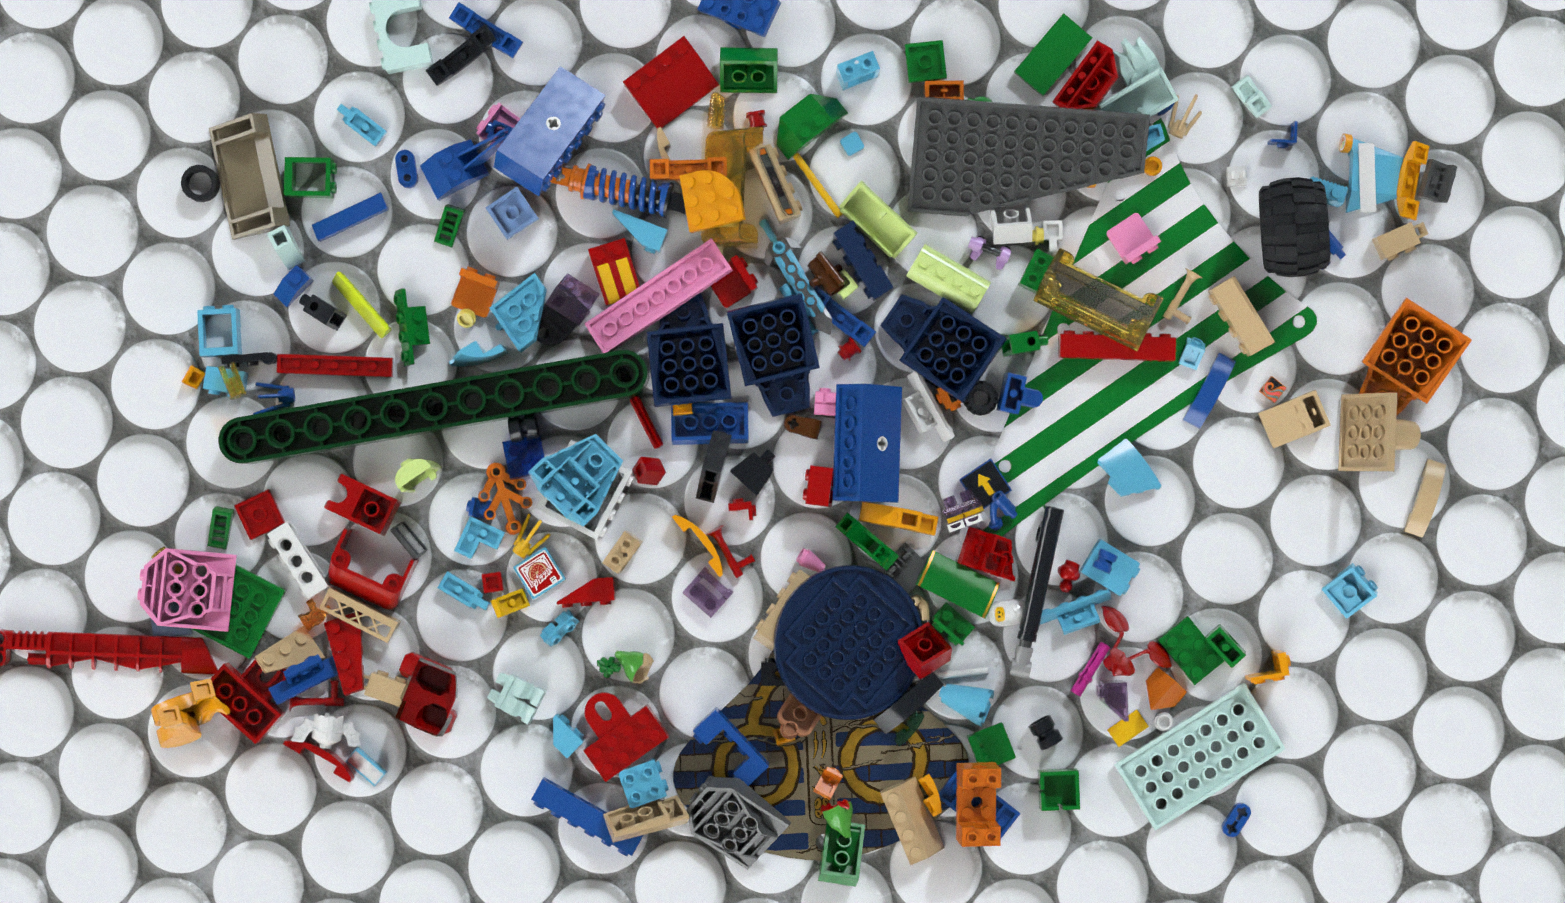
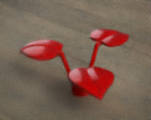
(1117, 660)

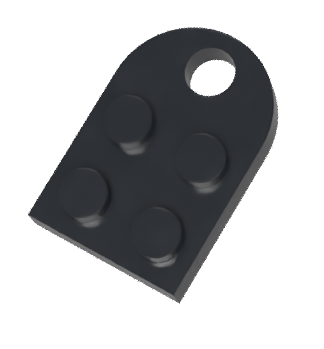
(558, 326)

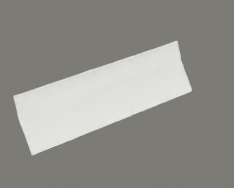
(1367, 177)

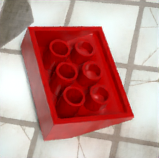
(671, 83)

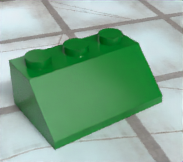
(748, 70)

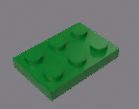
(1190, 650)

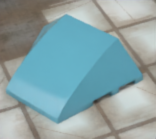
(1386, 176)

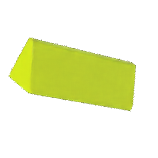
(361, 305)

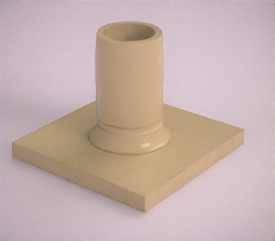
(1372, 432)

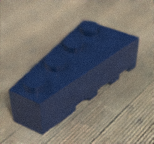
(862, 261)

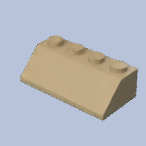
(1241, 316)
(912, 820)

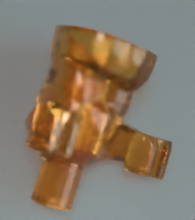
(313, 617)

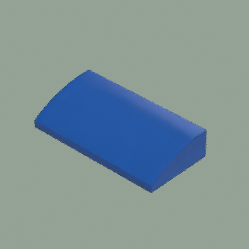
(706, 417)

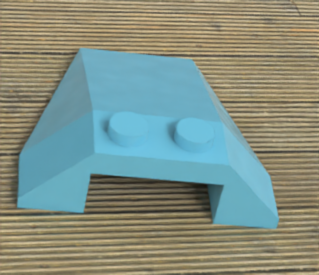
(577, 478)

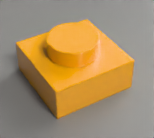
(682, 409)

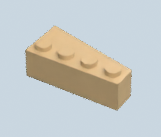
(766, 628)

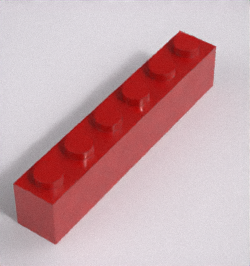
(1102, 347)

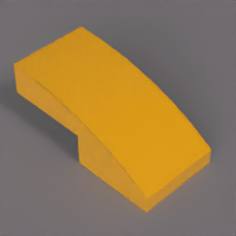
(933, 801)

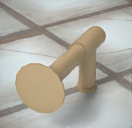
(1172, 309)

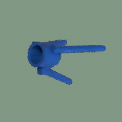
(286, 395)

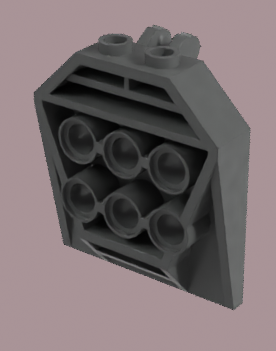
(734, 819)

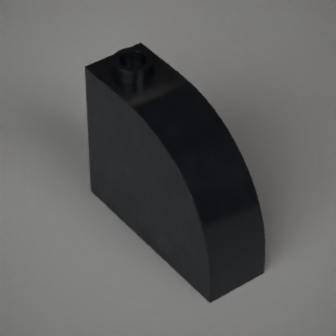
(713, 466)

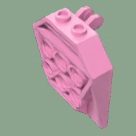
(216, 601)

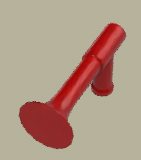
(733, 564)
(333, 701)

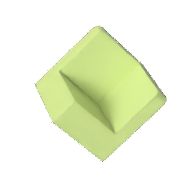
(849, 285)

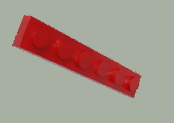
(335, 365)

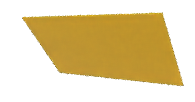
(1126, 730)

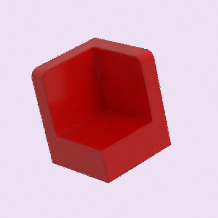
(649, 470)

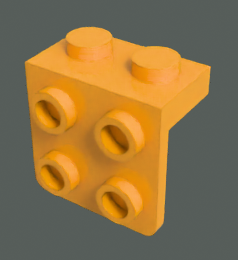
(1280, 662)

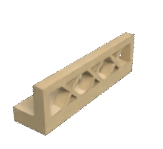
(362, 607)

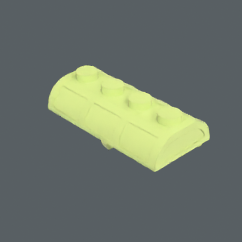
(877, 220)
(948, 279)
(415, 471)

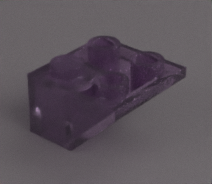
(572, 299)

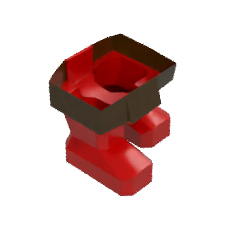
(428, 695)

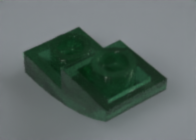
(913, 722)

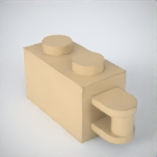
(1399, 240)
(384, 687)

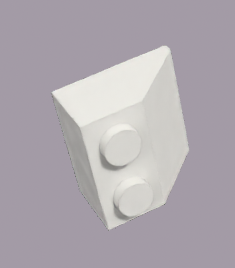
(1011, 224)

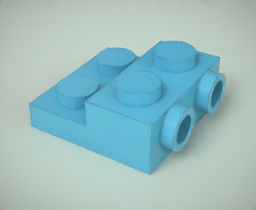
(1350, 590)

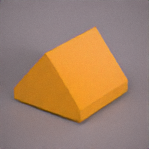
(193, 377)
(780, 740)

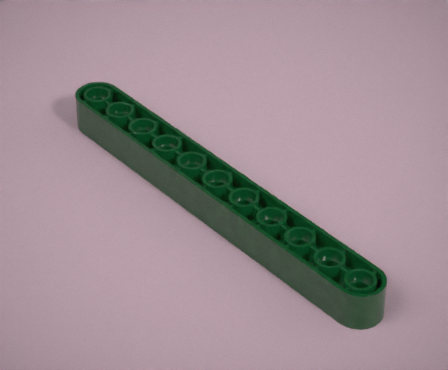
(415, 402)

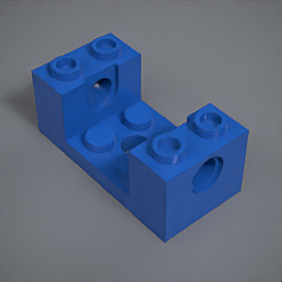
(712, 725)

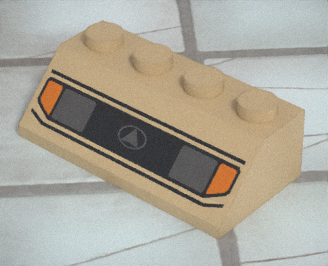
(775, 184)

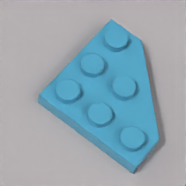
(521, 312)

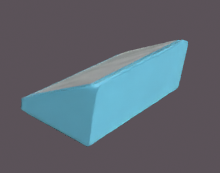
(366, 766)

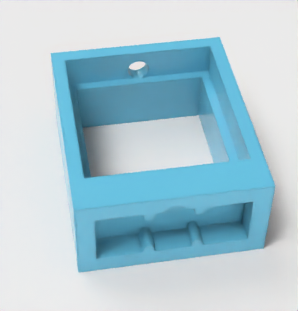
(853, 74)
(236, 332)

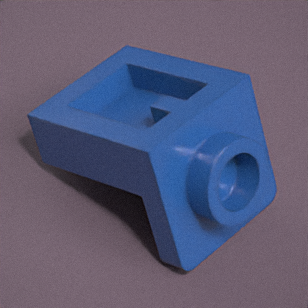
(476, 508)

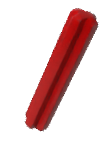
(646, 422)

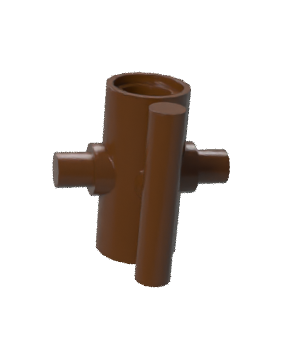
(826, 274)

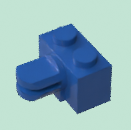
(1015, 394)

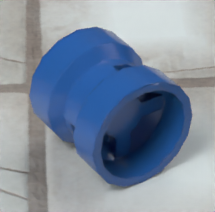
(1105, 561)

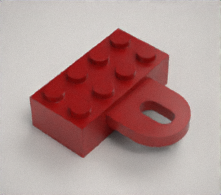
(248, 699)
(622, 737)

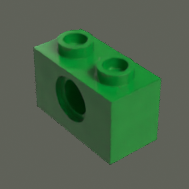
(1035, 270)
(1225, 645)

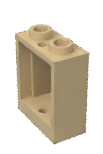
(616, 558)

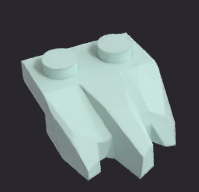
(1135, 61)

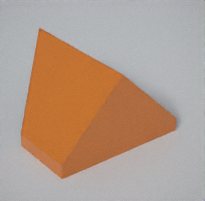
(1163, 690)

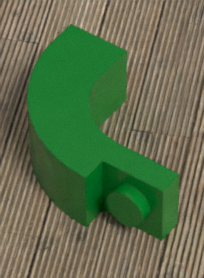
(867, 541)

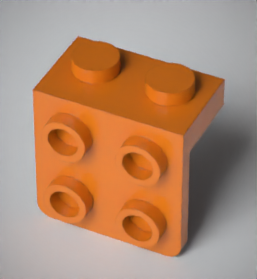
(475, 291)

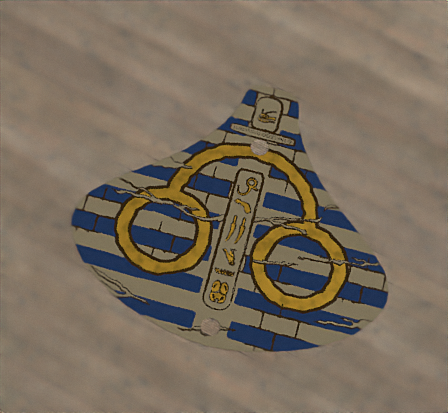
(854, 747)

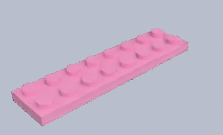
(658, 297)

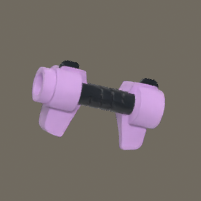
(979, 245)

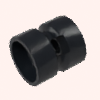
(517, 431)
(1045, 731)

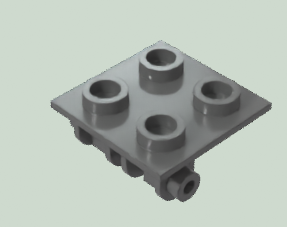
(905, 568)

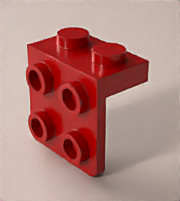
(735, 284)

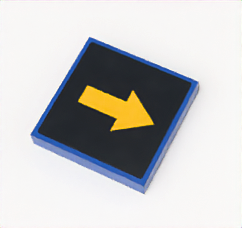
(984, 482)

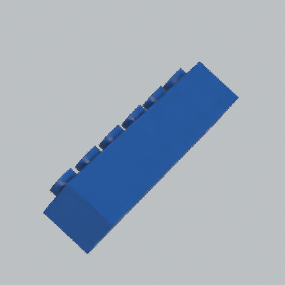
(579, 813)

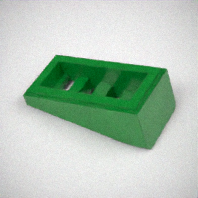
(449, 208)
(214, 519)

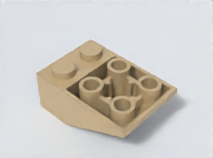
(1294, 419)

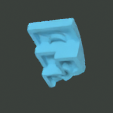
(475, 355)
(1128, 470)

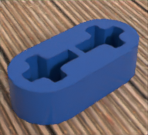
(1240, 822)

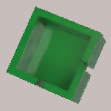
(1059, 787)

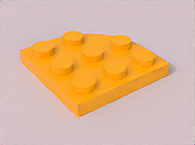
(710, 200)

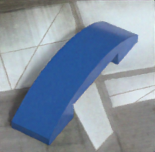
(471, 22)
(845, 320)
(1209, 391)

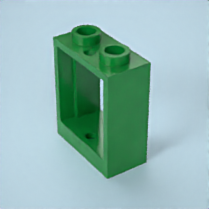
(290, 177)

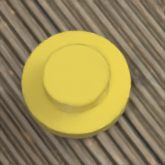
(1038, 235)
(466, 318)

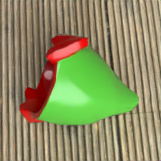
(839, 816)

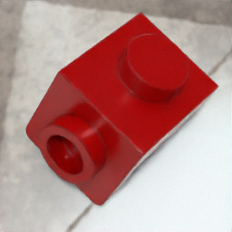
(739, 504)

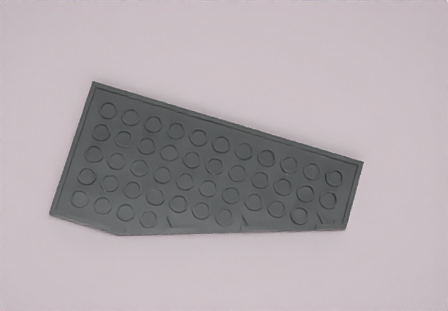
(1004, 154)

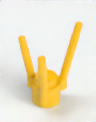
(522, 547)

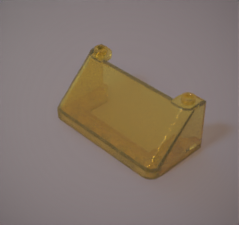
(734, 146)

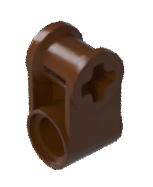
(806, 426)

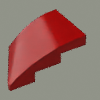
(987, 553)

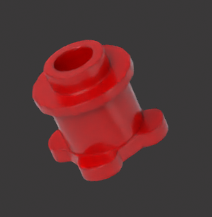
(756, 119)
(848, 349)

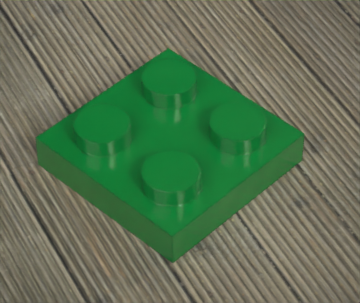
(925, 61)

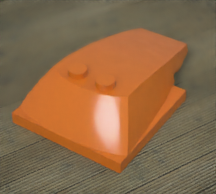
(1412, 355)

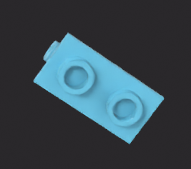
(553, 634)

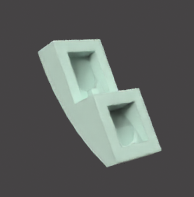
(1251, 96)

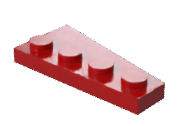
(347, 653)

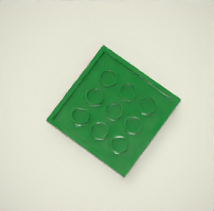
(251, 612)

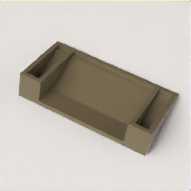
(249, 175)

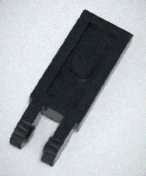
(251, 359)

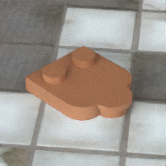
(796, 719)

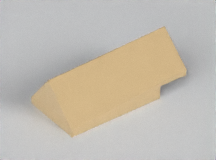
(645, 819)

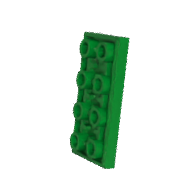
(1053, 54)

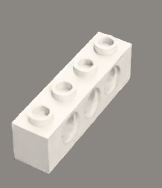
(319, 581)

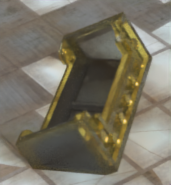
(1096, 302)

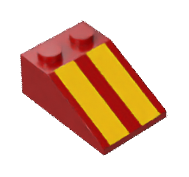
(614, 270)

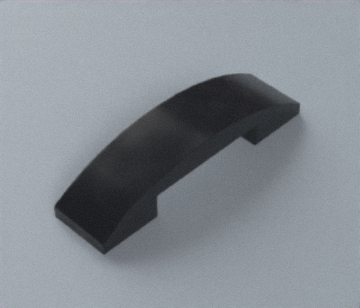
(461, 56)
(908, 703)

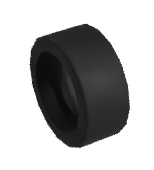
(185, 179)

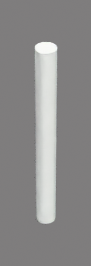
(959, 673)

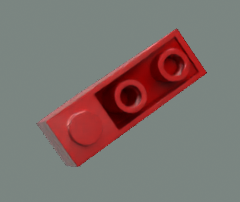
(593, 591)

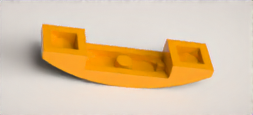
(1408, 180)
(715, 562)

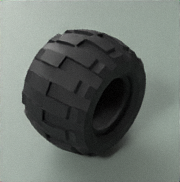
(1294, 227)

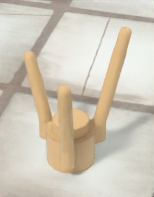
(1179, 127)

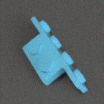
(1078, 613)

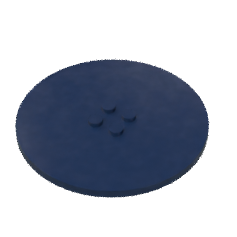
(841, 642)

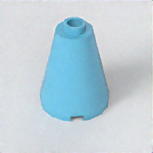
(968, 701)

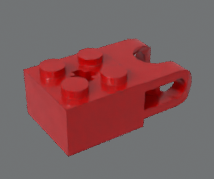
(358, 506)

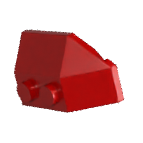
(1090, 80)

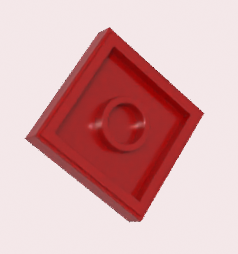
(259, 514)

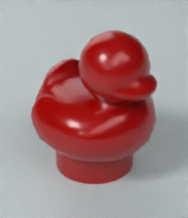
(1069, 572)

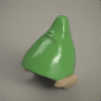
(635, 665)

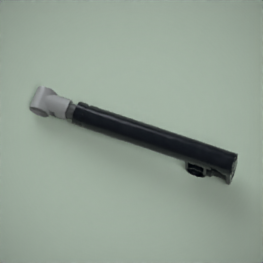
(1046, 540)

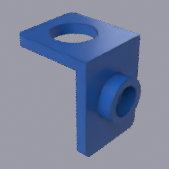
(1283, 143)

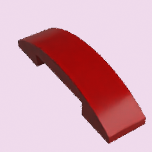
(342, 769)

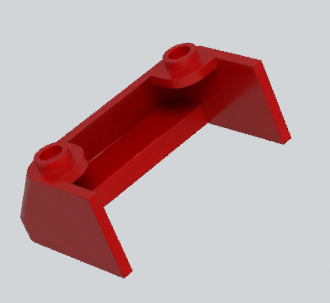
(384, 595)

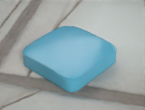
(852, 143)

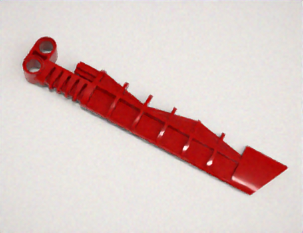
(124, 650)

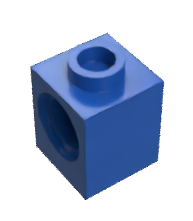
(492, 126)

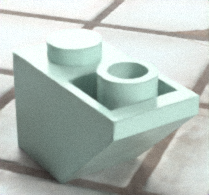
(286, 247)

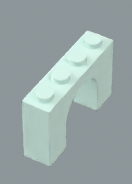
(398, 58)

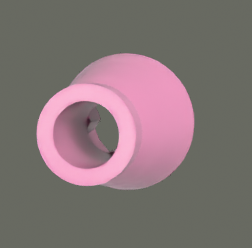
(809, 560)

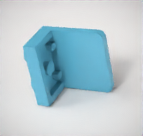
(643, 783)

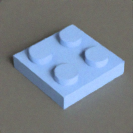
(512, 213)

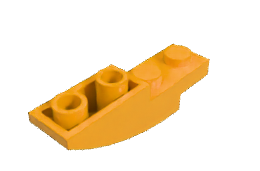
(898, 518)

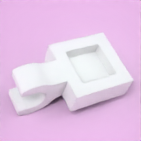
(1052, 233)

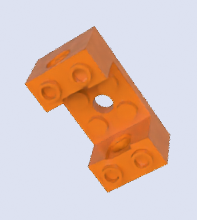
(977, 824)

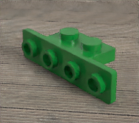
(412, 326)

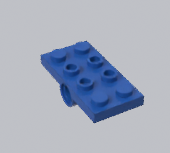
(743, 14)
(1004, 812)

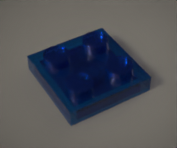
(522, 456)

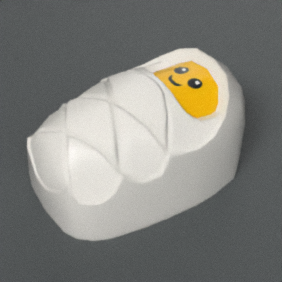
(1006, 612)

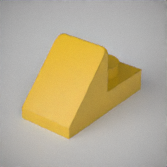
(510, 603)

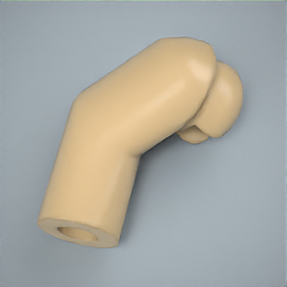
(922, 605)

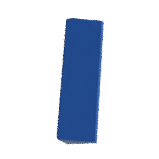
(350, 217)

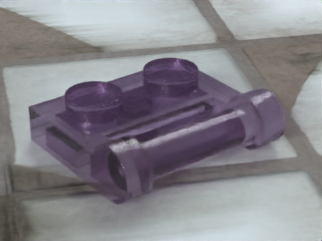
(703, 597)

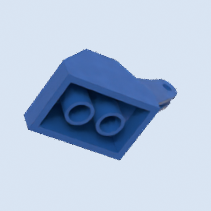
(459, 165)

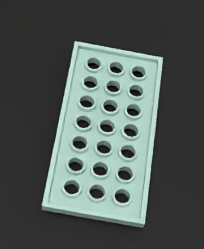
(1207, 786)

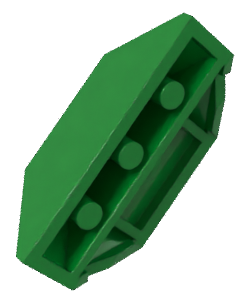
(807, 122)

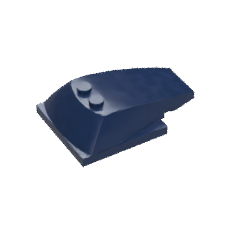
(943, 343)
(776, 351)
(688, 357)

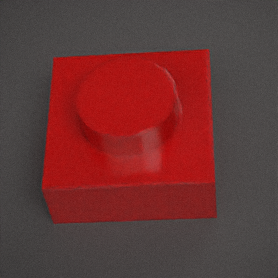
(492, 582)

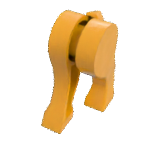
(184, 713)

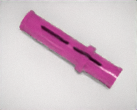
(1090, 669)

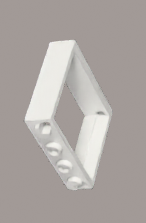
(608, 514)

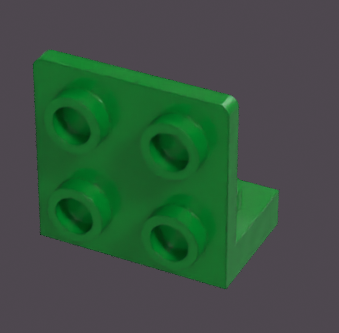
(953, 623)
(991, 745)

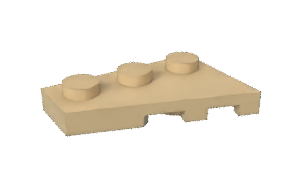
(288, 651)

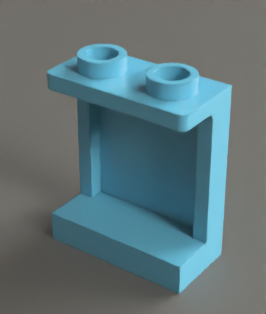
(1121, 571)

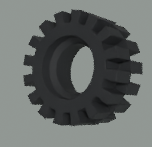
(991, 403)

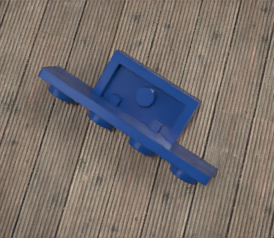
(303, 677)

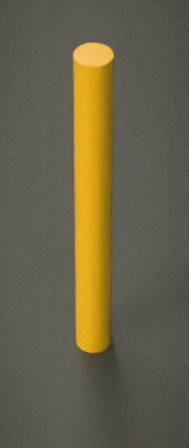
(817, 185)

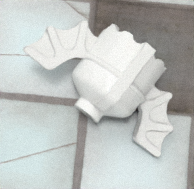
(327, 731)

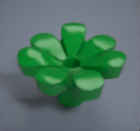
(609, 666)

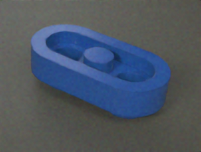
(406, 168)

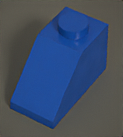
(292, 286)

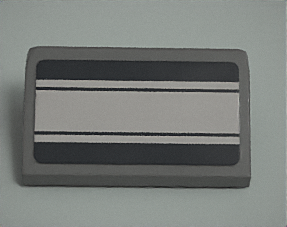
(409, 540)

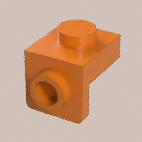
(943, 398)
(828, 782)

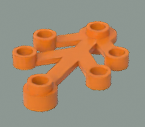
(503, 496)

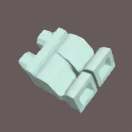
(513, 691)

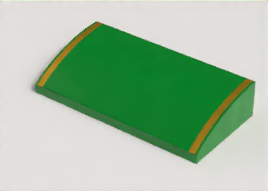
(958, 584)

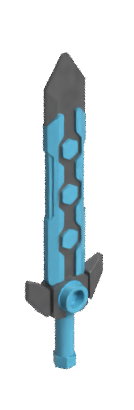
(795, 275)

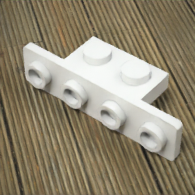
(924, 409)

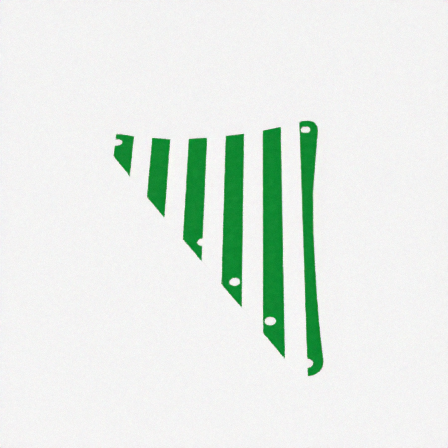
(1101, 401)

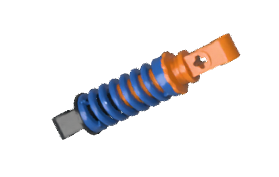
(594, 184)

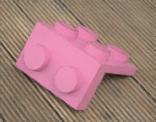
(1132, 239)

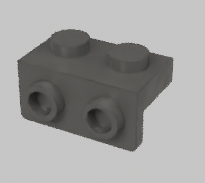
(1437, 181)

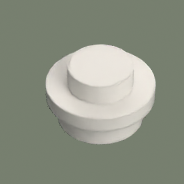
(1163, 721)

